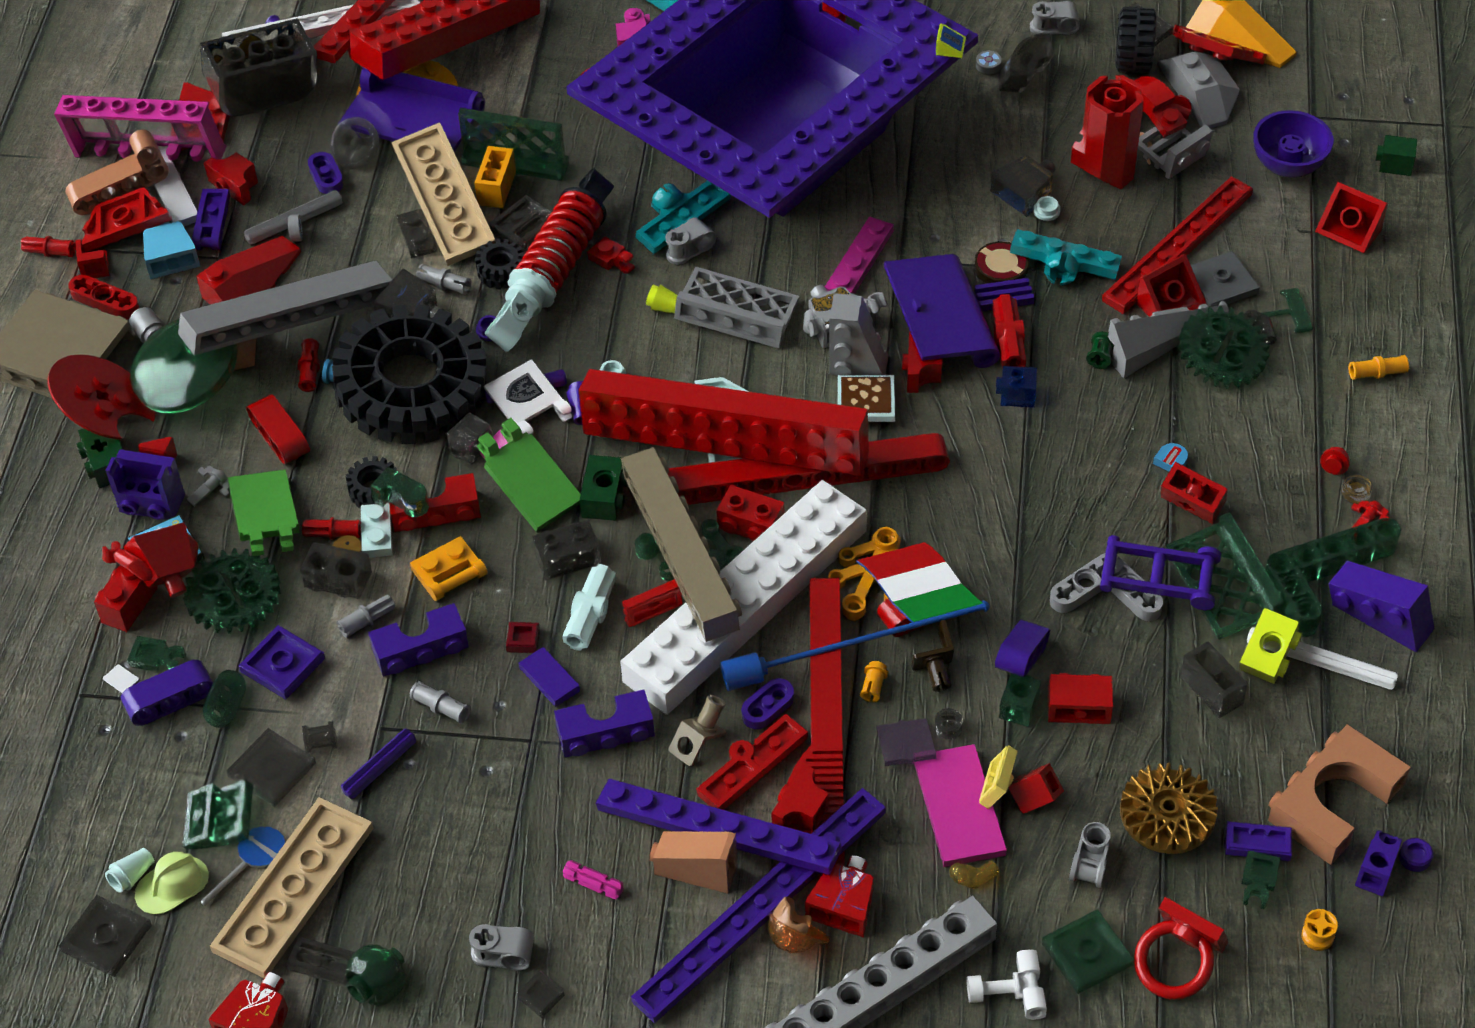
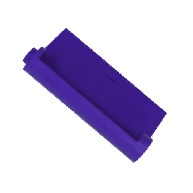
(410, 104)
(942, 309)

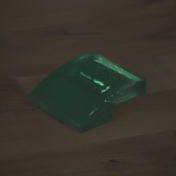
(218, 815)

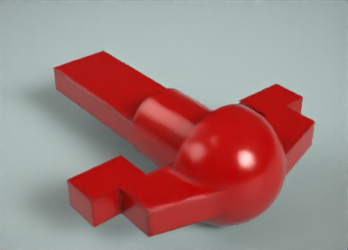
(1372, 510)

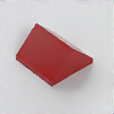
(1352, 218)
(1170, 288)

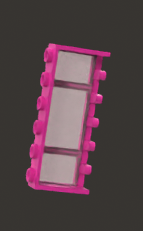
(116, 119)

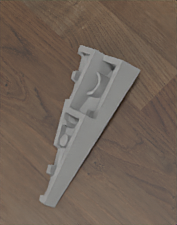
(1148, 338)

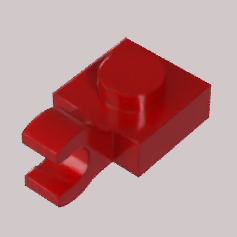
(609, 254)

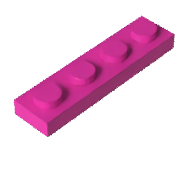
(861, 255)

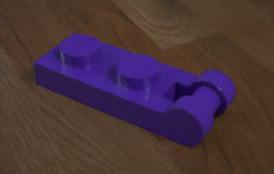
(211, 218)

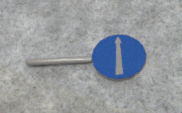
(256, 852)

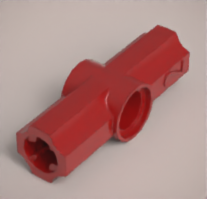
(1009, 331)

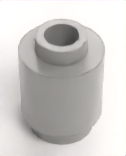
(145, 323)

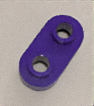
(325, 172)
(765, 704)

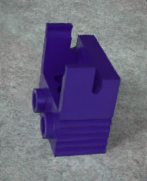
(145, 484)

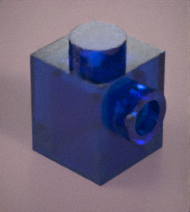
(1017, 386)

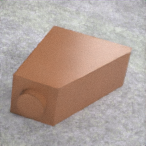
(696, 858)

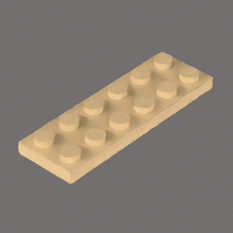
(443, 193)
(291, 887)

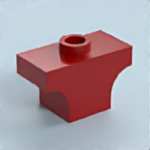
(233, 174)
(920, 371)
(801, 802)

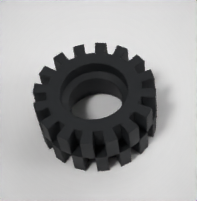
(497, 253)
(360, 475)

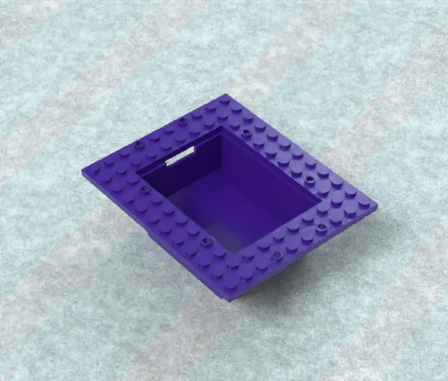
(768, 89)

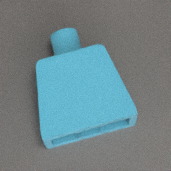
(168, 250)

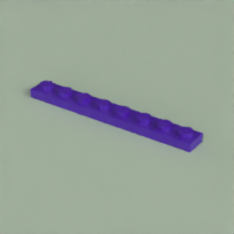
(751, 834)

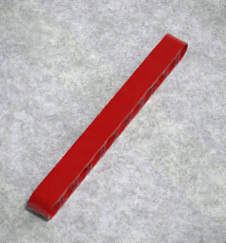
(885, 460)

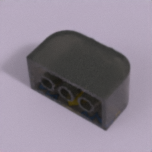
(260, 67)

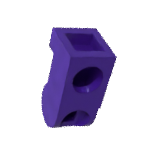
(1378, 863)

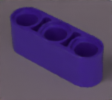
(1022, 648)
(167, 692)

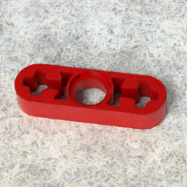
(96, 288)

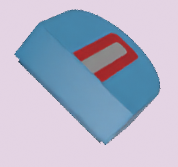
(1169, 455)

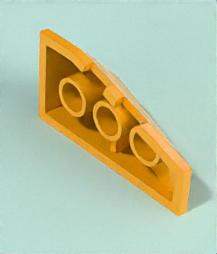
(1241, 25)

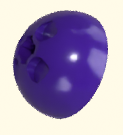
(1292, 143)

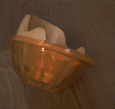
(792, 931)

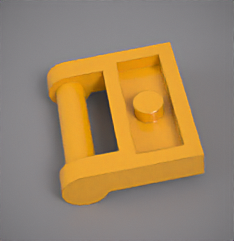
(445, 562)

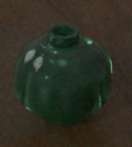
(375, 972)

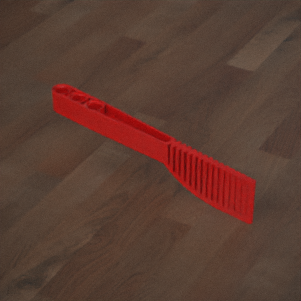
(826, 745)

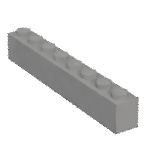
(282, 307)

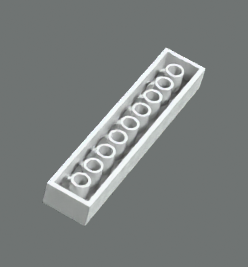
(762, 580)

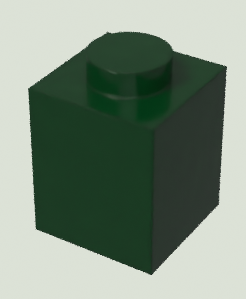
(1397, 155)

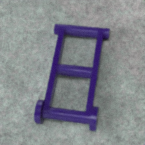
(1199, 598)

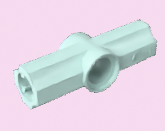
(589, 607)

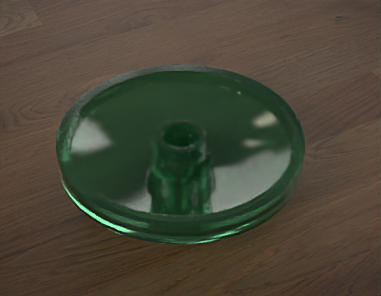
(172, 377)

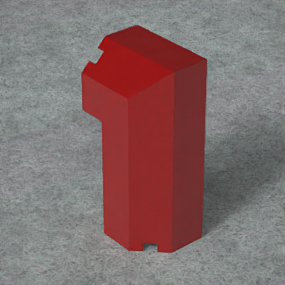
(1110, 130)

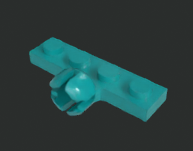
(676, 209)
(1064, 258)

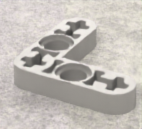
(1082, 594)

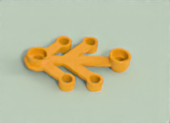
(875, 546)

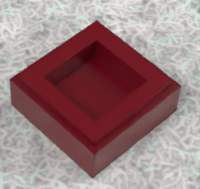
(522, 637)

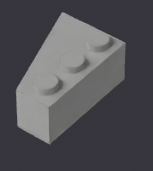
(853, 340)

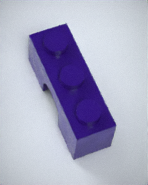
(399, 652)
(584, 734)

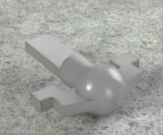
(217, 478)

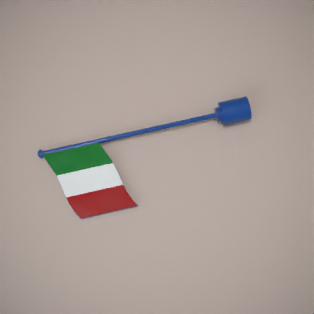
(915, 583)

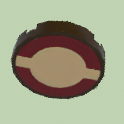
(997, 264)

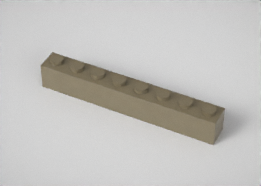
(680, 544)

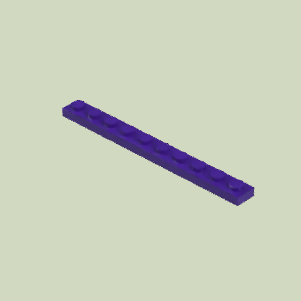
(749, 913)

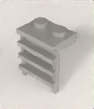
(1181, 154)

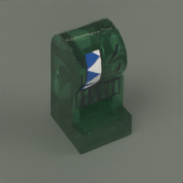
(401, 492)

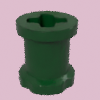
(1100, 350)

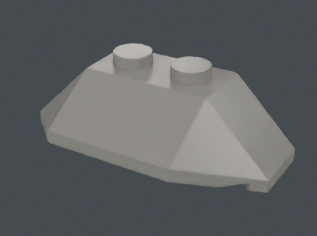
(1204, 83)

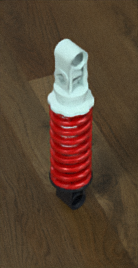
(551, 257)

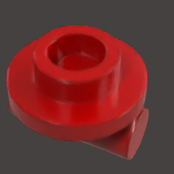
(1183, 105)

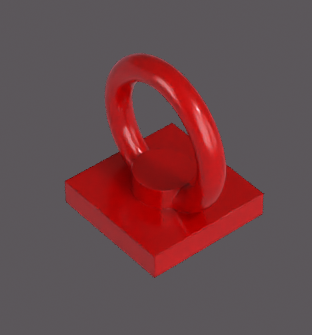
(1192, 931)

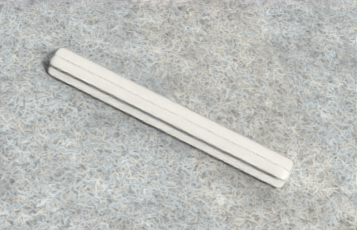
(1337, 663)

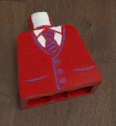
(843, 897)

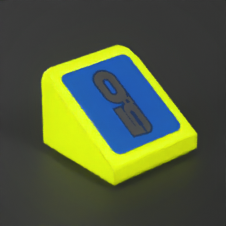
(949, 42)

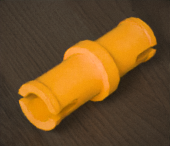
(1378, 367)

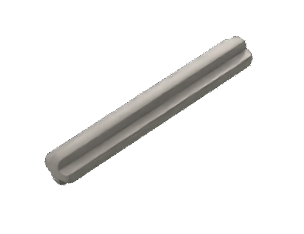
(280, 222)

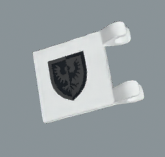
(525, 394)

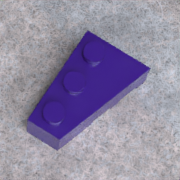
(1384, 602)

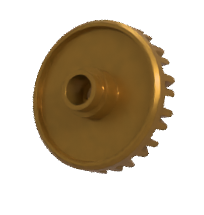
(1168, 809)

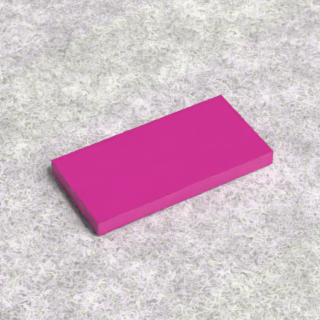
(952, 793)

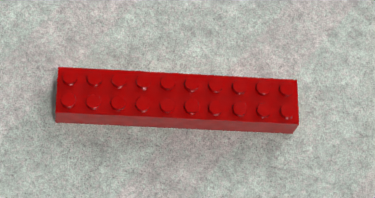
(725, 421)

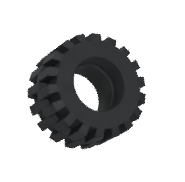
(1135, 40)

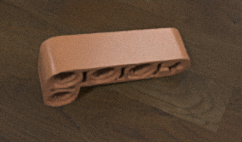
(142, 167)

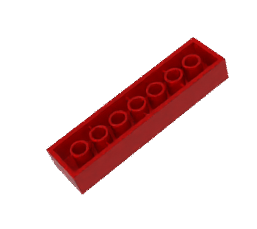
(431, 31)

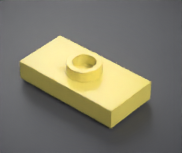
(998, 777)

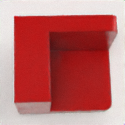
(92, 263)
(1036, 788)

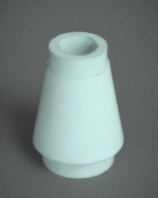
(128, 870)

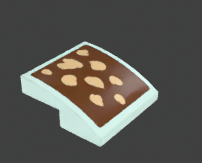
(869, 392)

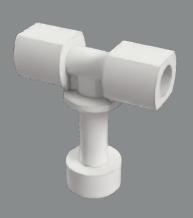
(1023, 985)

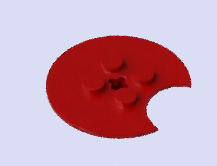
(94, 393)

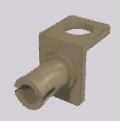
(699, 730)

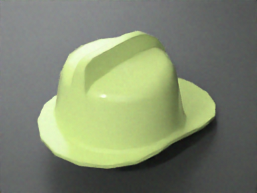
(171, 883)

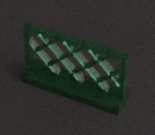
(527, 162)
(1250, 572)

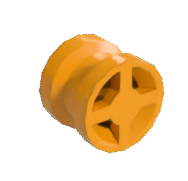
(1326, 927)

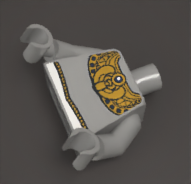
(817, 317)

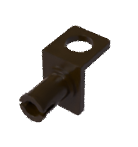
(936, 659)

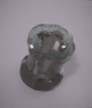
(319, 736)

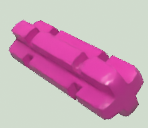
(593, 879)

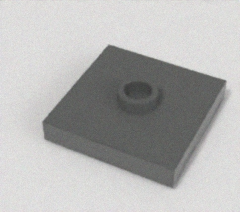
(1224, 279)

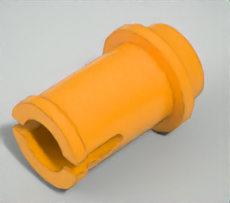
(875, 675)

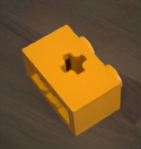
(495, 177)

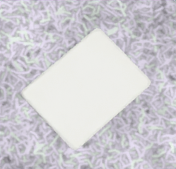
(120, 678)

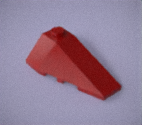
(247, 271)

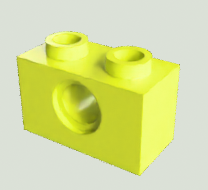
(1270, 628)

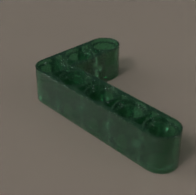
(1322, 557)

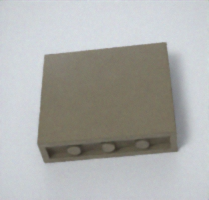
(50, 330)

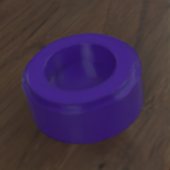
(1416, 854)

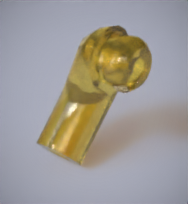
(972, 876)

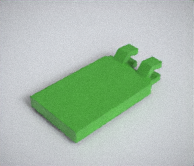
(528, 476)
(264, 509)

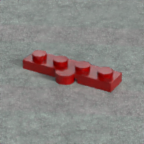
(751, 762)

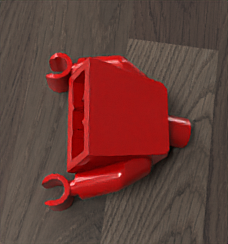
(158, 557)

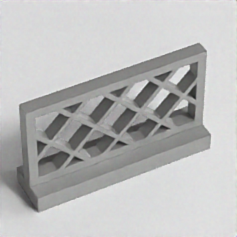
(732, 317)

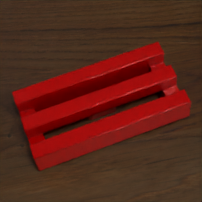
(652, 603)

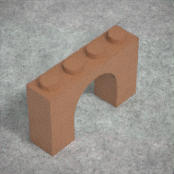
(1346, 757)

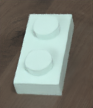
(376, 530)

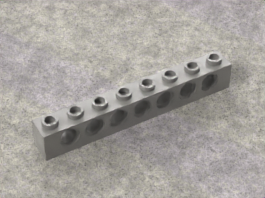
(951, 949)

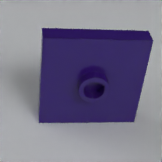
(281, 662)

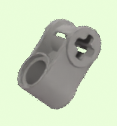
(1055, 17)
(688, 241)
(1091, 859)
(504, 947)

